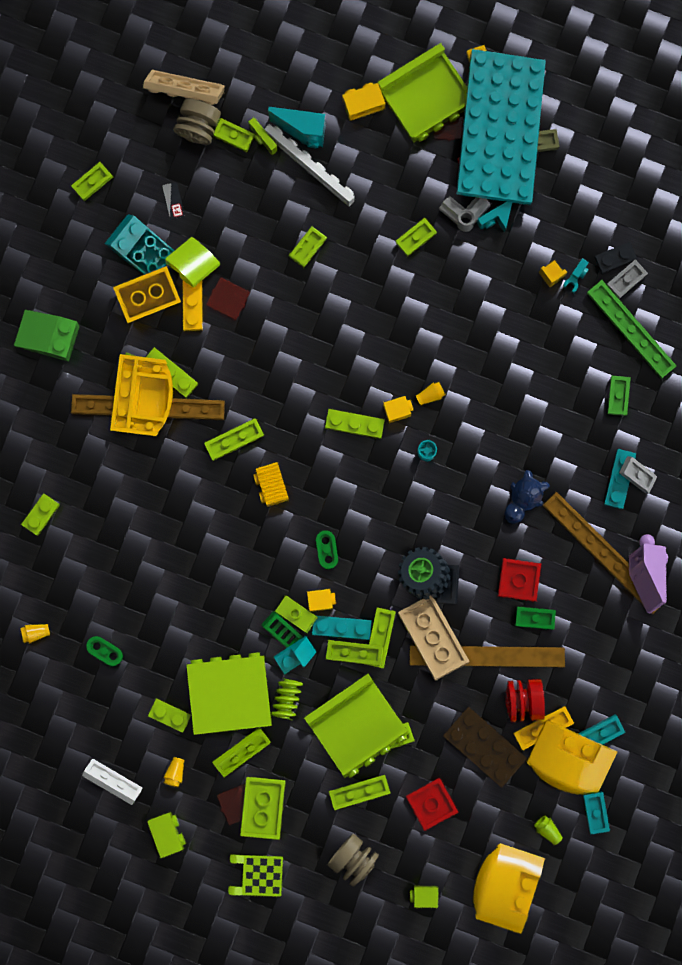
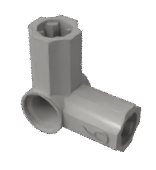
(457, 212)

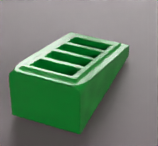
(271, 618)

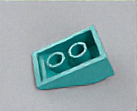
(302, 125)

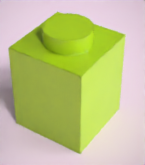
(424, 896)

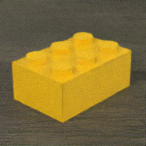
(147, 294)

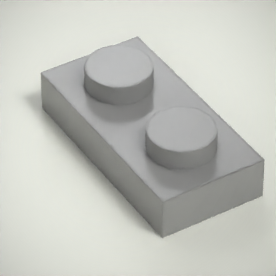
(627, 279)
(638, 474)

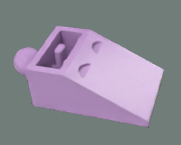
(648, 572)

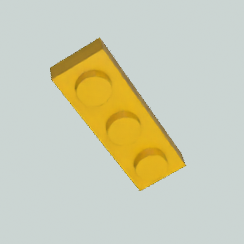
(192, 307)
(529, 734)

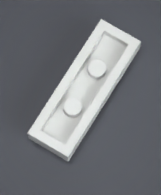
(112, 781)

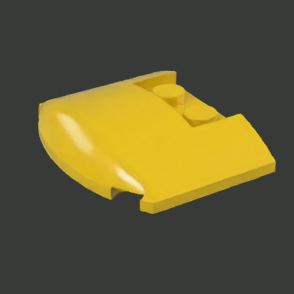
(141, 395)
(570, 760)
(507, 887)

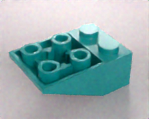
(139, 245)

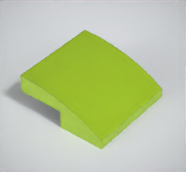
(192, 262)

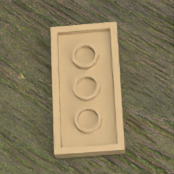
(183, 86)
(433, 637)

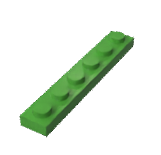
(631, 329)

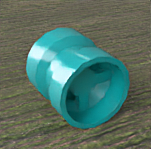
(424, 450)

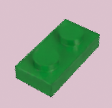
(535, 618)

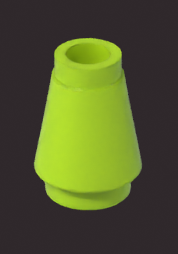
(548, 830)

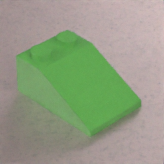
(47, 334)

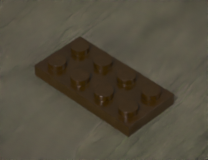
(485, 747)

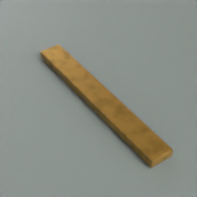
(179, 409)
(591, 541)
(505, 656)

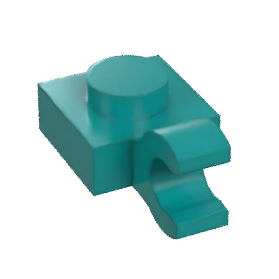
(580, 271)

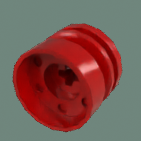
(525, 700)

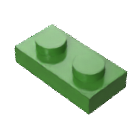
(618, 395)

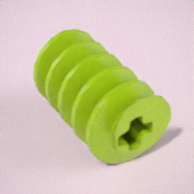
(286, 699)

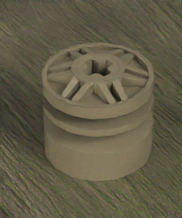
(197, 121)
(353, 860)

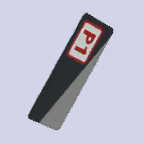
(173, 200)

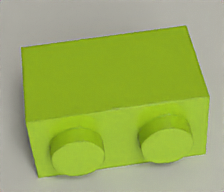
(166, 834)

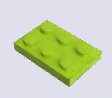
(263, 808)

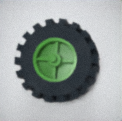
(424, 573)

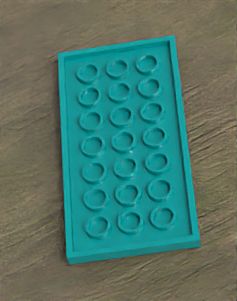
(501, 127)

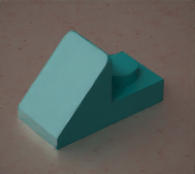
(500, 214)
(296, 654)

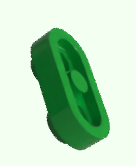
(327, 549)
(105, 651)

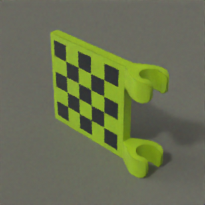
(260, 875)

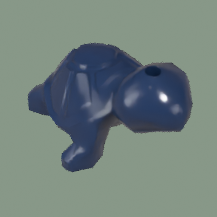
(525, 496)

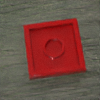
(519, 580)
(431, 804)

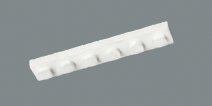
(315, 169)

